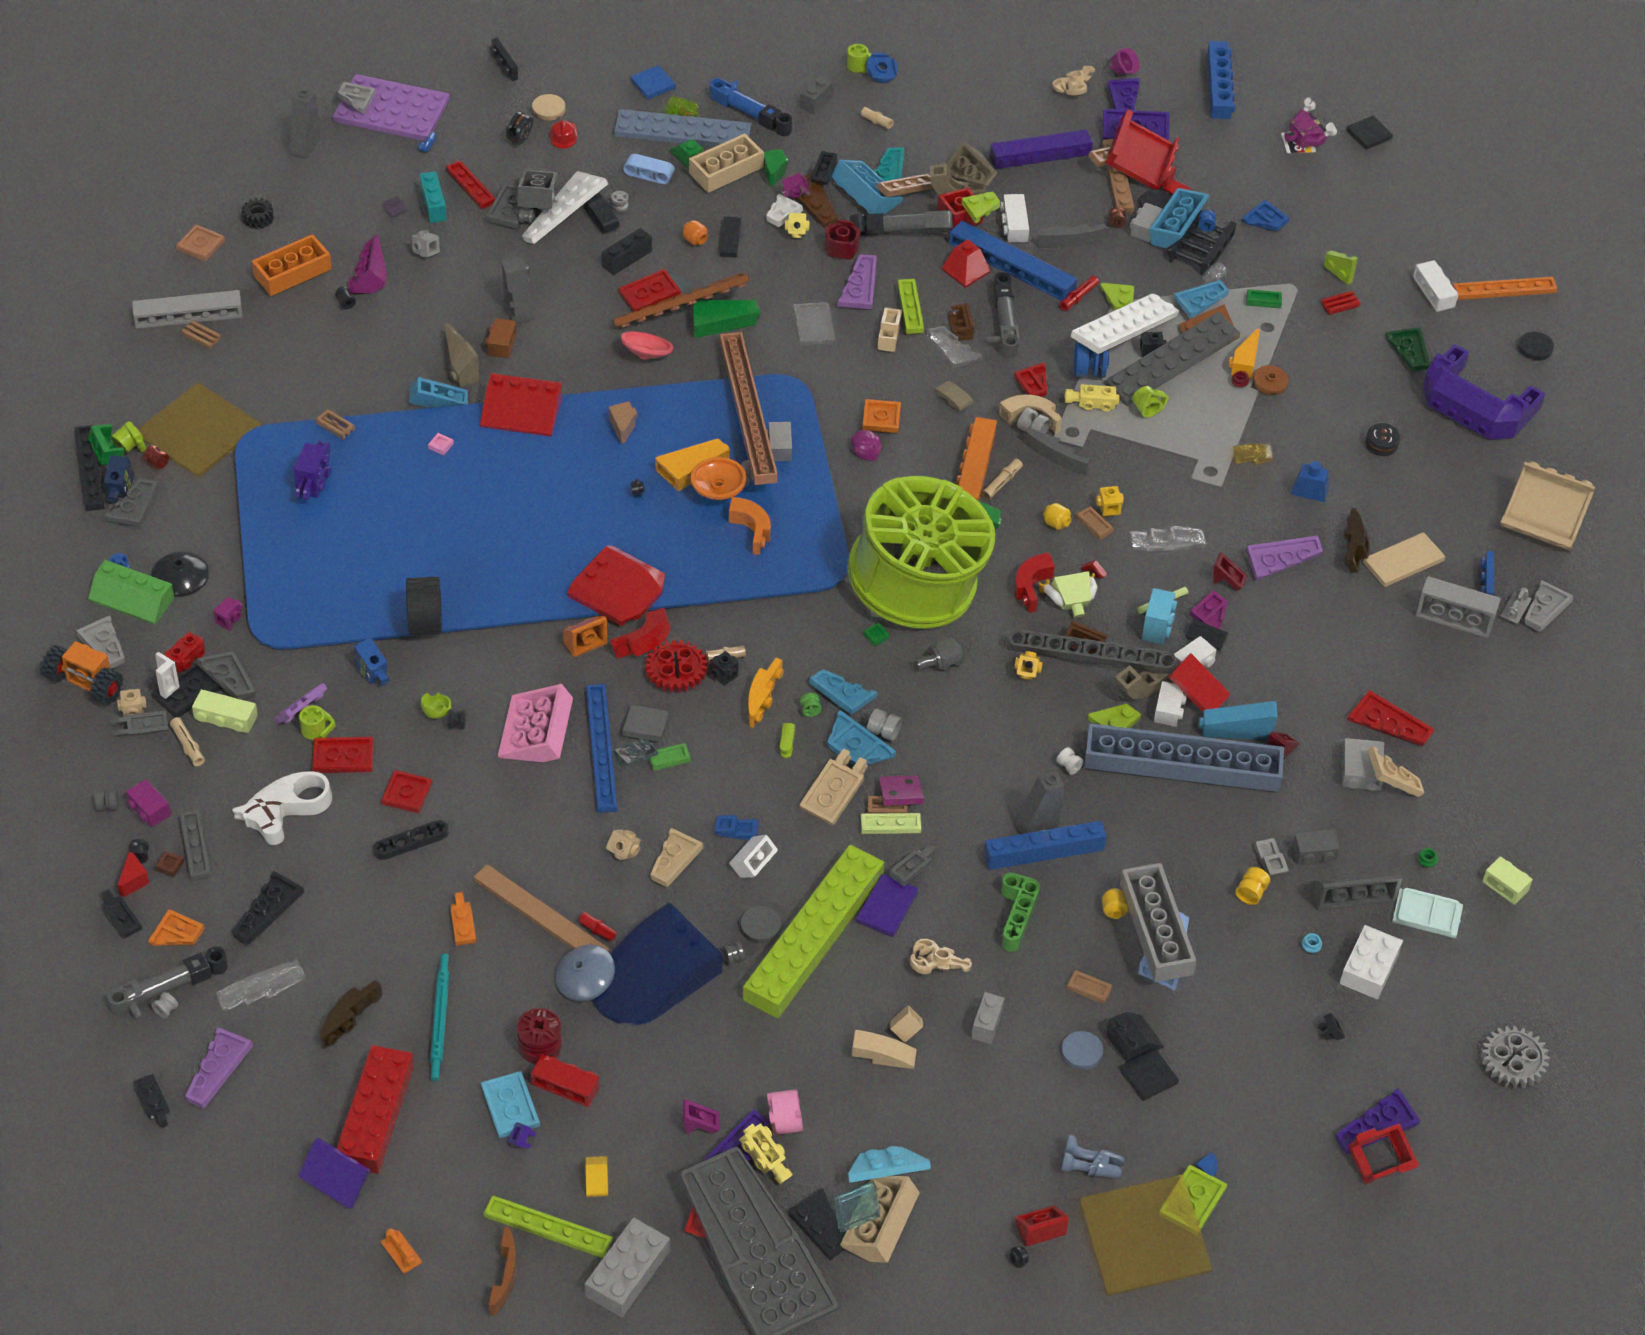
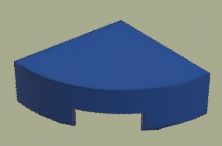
(1208, 1164)

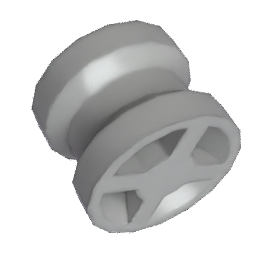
(619, 201)
(164, 1005)

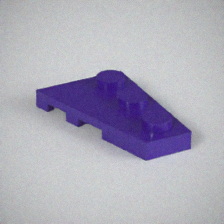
(1124, 93)

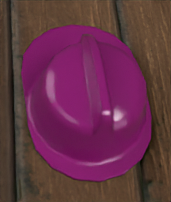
(1125, 62)

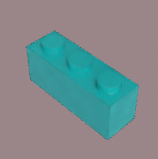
(433, 197)

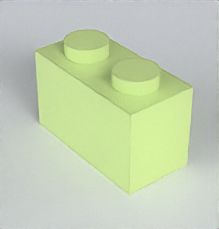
(1507, 880)

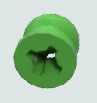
(810, 704)

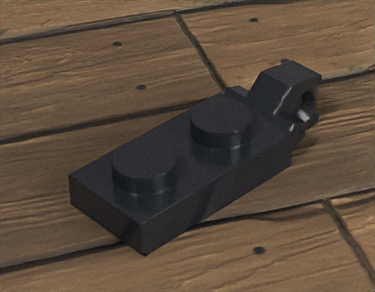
(120, 914)
(152, 1099)

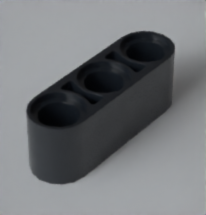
(601, 214)

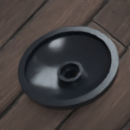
(184, 571)

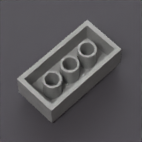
(1458, 607)
(627, 1267)

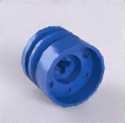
(1087, 359)

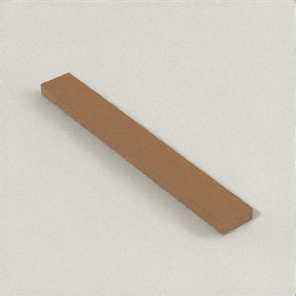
(534, 909)

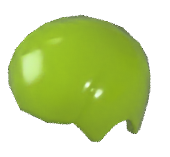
(435, 706)

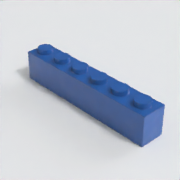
(1044, 845)

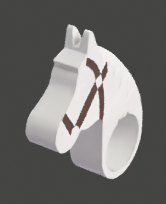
(280, 799)

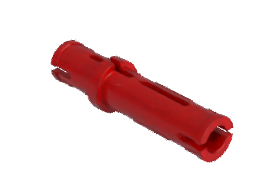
(1075, 296)

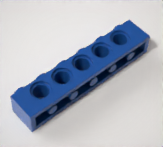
(1220, 80)

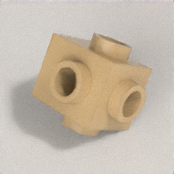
(131, 702)
(623, 844)

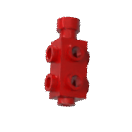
(186, 651)

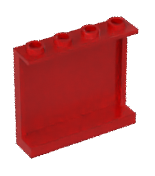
(1141, 153)

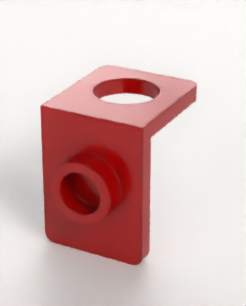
(1171, 185)

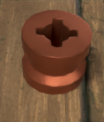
(1117, 217)

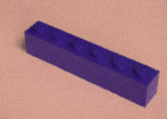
(1040, 149)

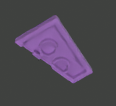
(288, 713)

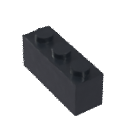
(626, 251)

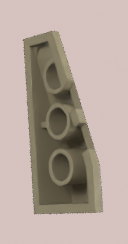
(970, 165)

